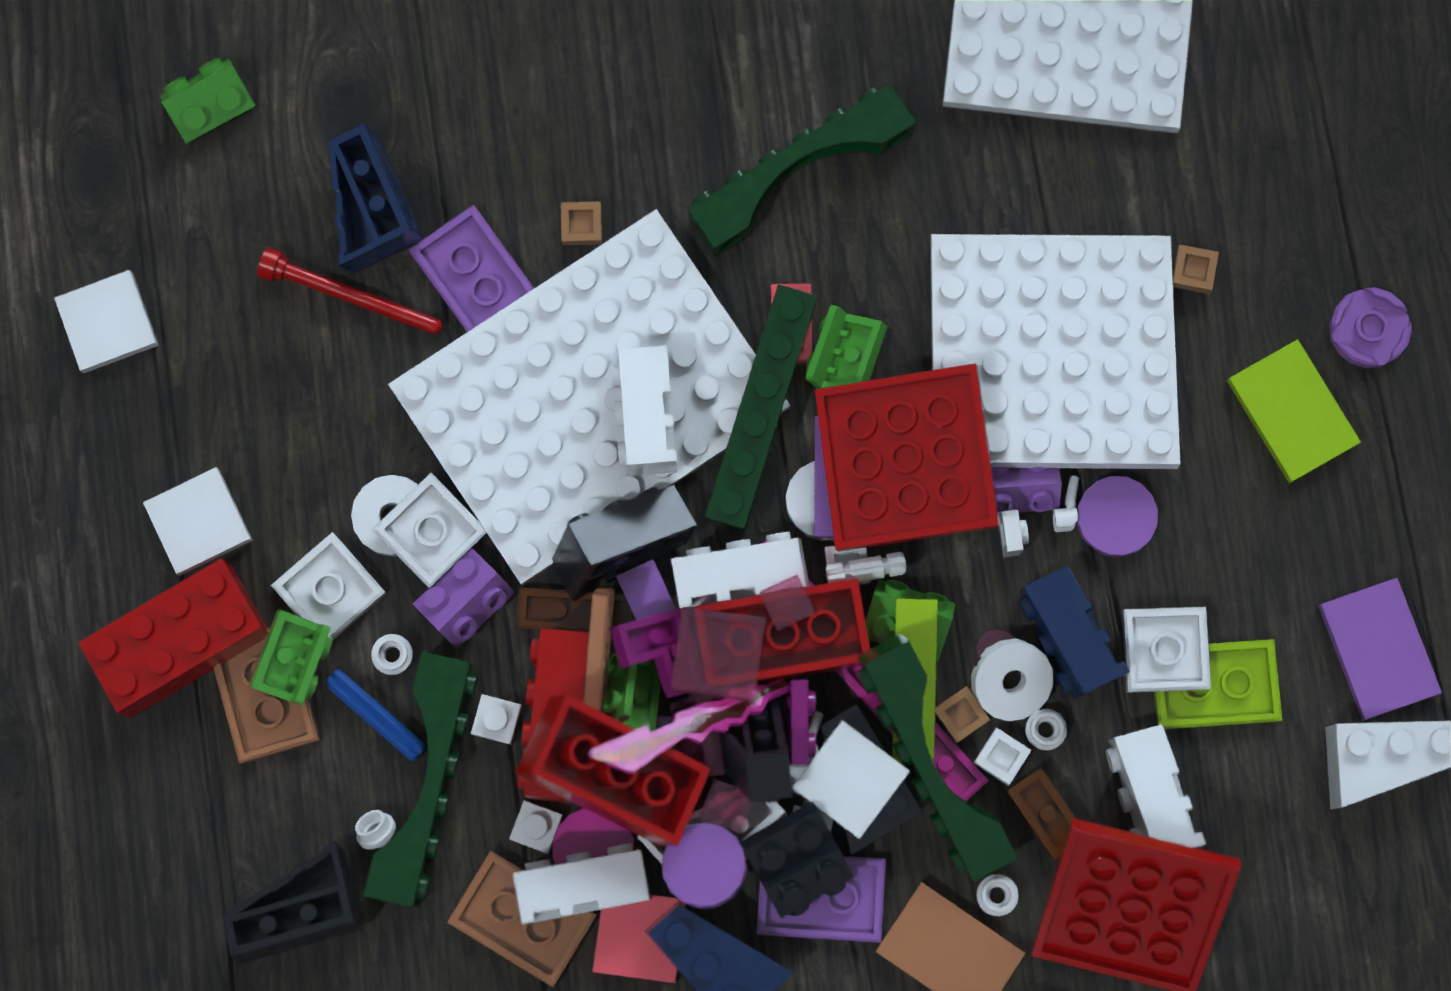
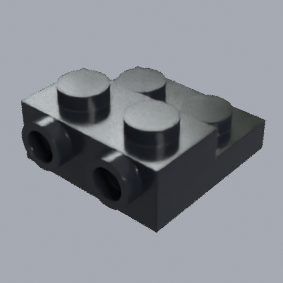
(797, 861)

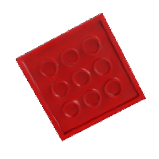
(907, 458)
(1134, 906)

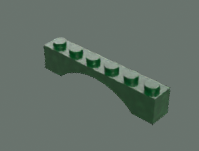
(867, 127)
(761, 408)
(900, 685)
(401, 865)

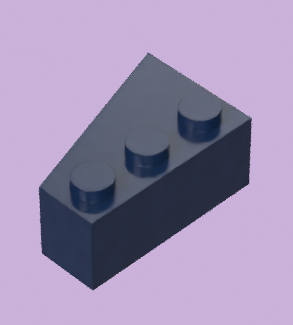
(369, 201)
(1070, 633)
(712, 957)

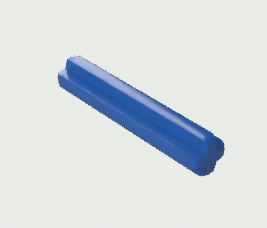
(375, 715)

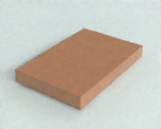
(599, 646)
(257, 720)
(493, 918)
(947, 946)

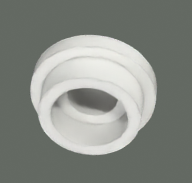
(379, 651)
(1057, 723)
(374, 829)
(1010, 892)

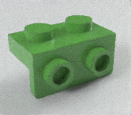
(206, 99)
(845, 349)
(882, 612)
(291, 658)
(633, 693)

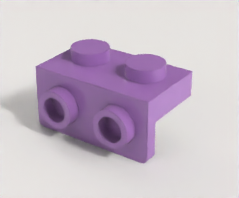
(1027, 489)
(464, 598)

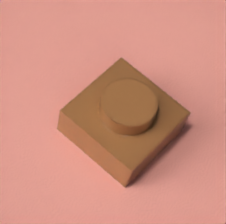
(581, 223)
(1194, 269)
(961, 715)

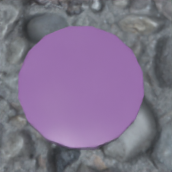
(1370, 327)
(1117, 516)
(705, 866)

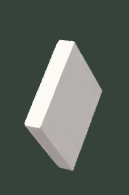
(106, 321)
(197, 521)
(429, 530)
(329, 586)
(1166, 649)
(851, 779)

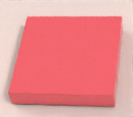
(624, 945)

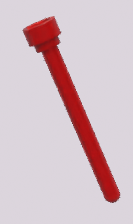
(276, 266)

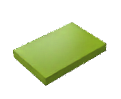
(1293, 411)
(1240, 692)

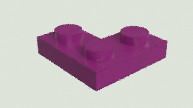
(648, 640)
(797, 708)

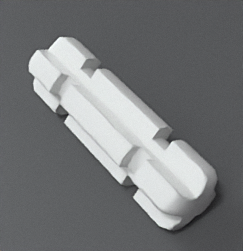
(867, 568)

